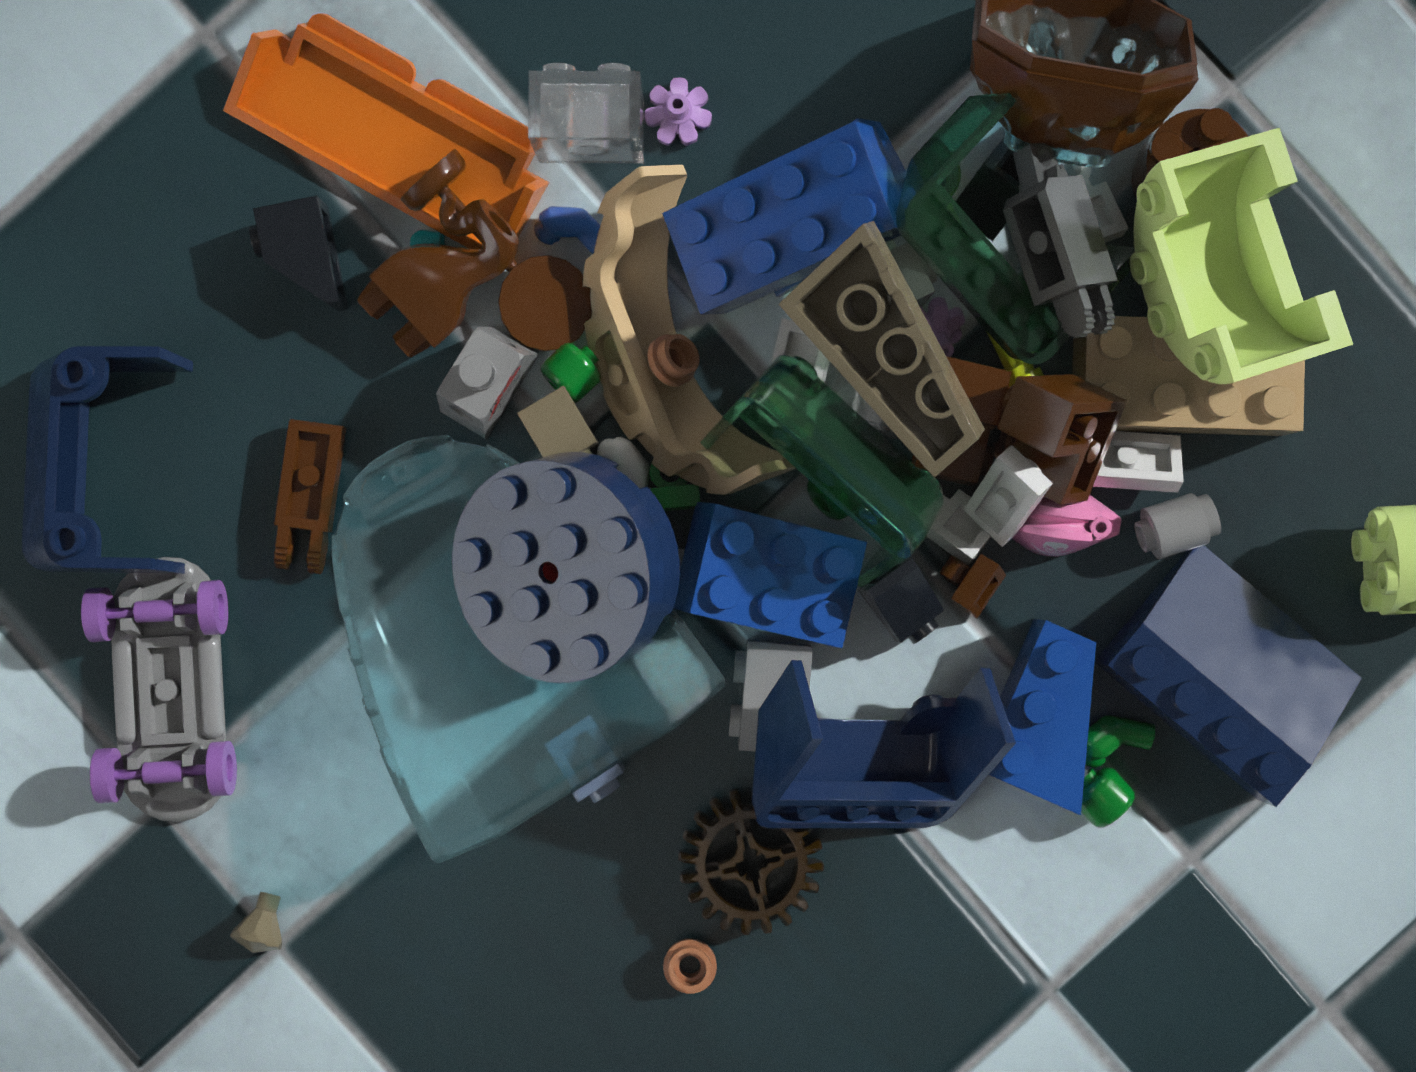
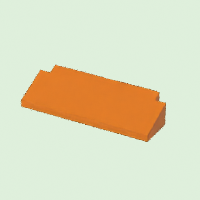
(373, 125)

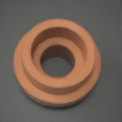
(673, 359)
(690, 982)

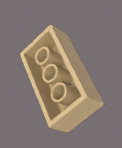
(1172, 399)

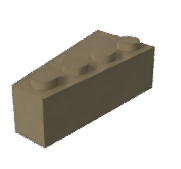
(882, 344)

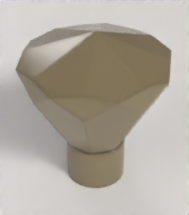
(260, 928)

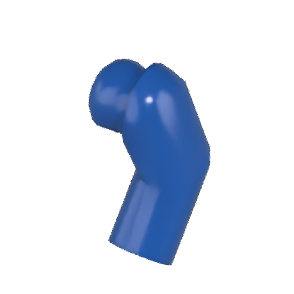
(567, 222)

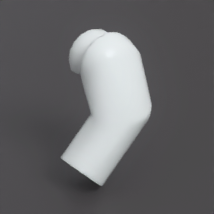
(629, 459)

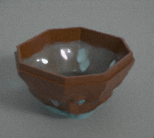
(1083, 71)

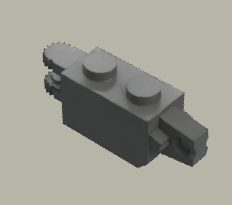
(1060, 243)

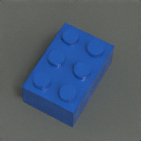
(769, 574)

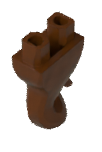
(435, 280)

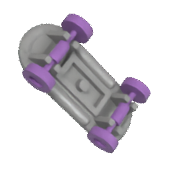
(165, 692)

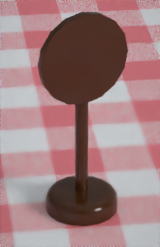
(540, 297)

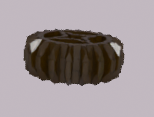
(726, 867)

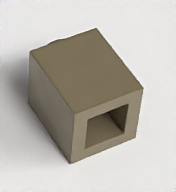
(558, 425)

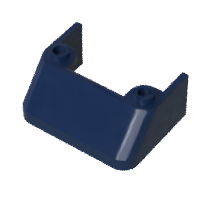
(54, 522)
(874, 770)

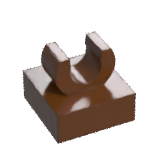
(973, 584)

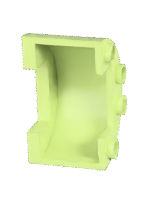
(1220, 267)

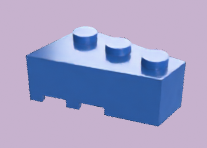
(1049, 715)

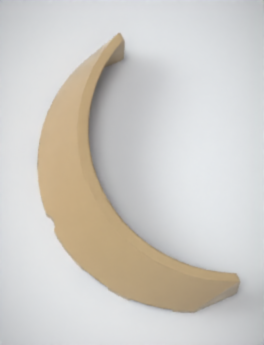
(631, 311)

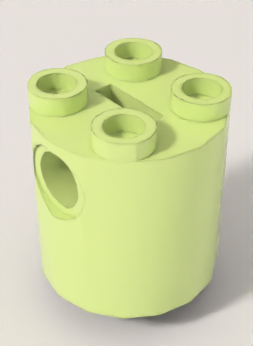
(1388, 560)

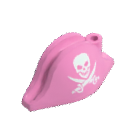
(1067, 527)

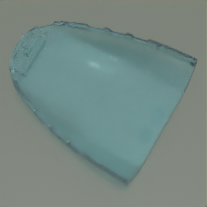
(454, 724)

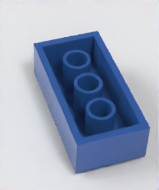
(783, 218)

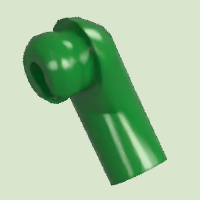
(1113, 731)

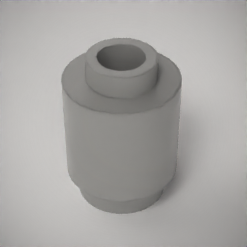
(1177, 525)

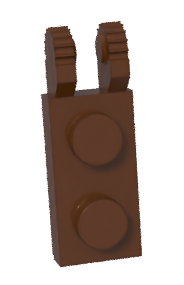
(308, 490)

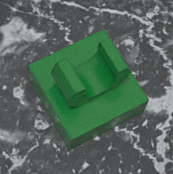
(675, 494)

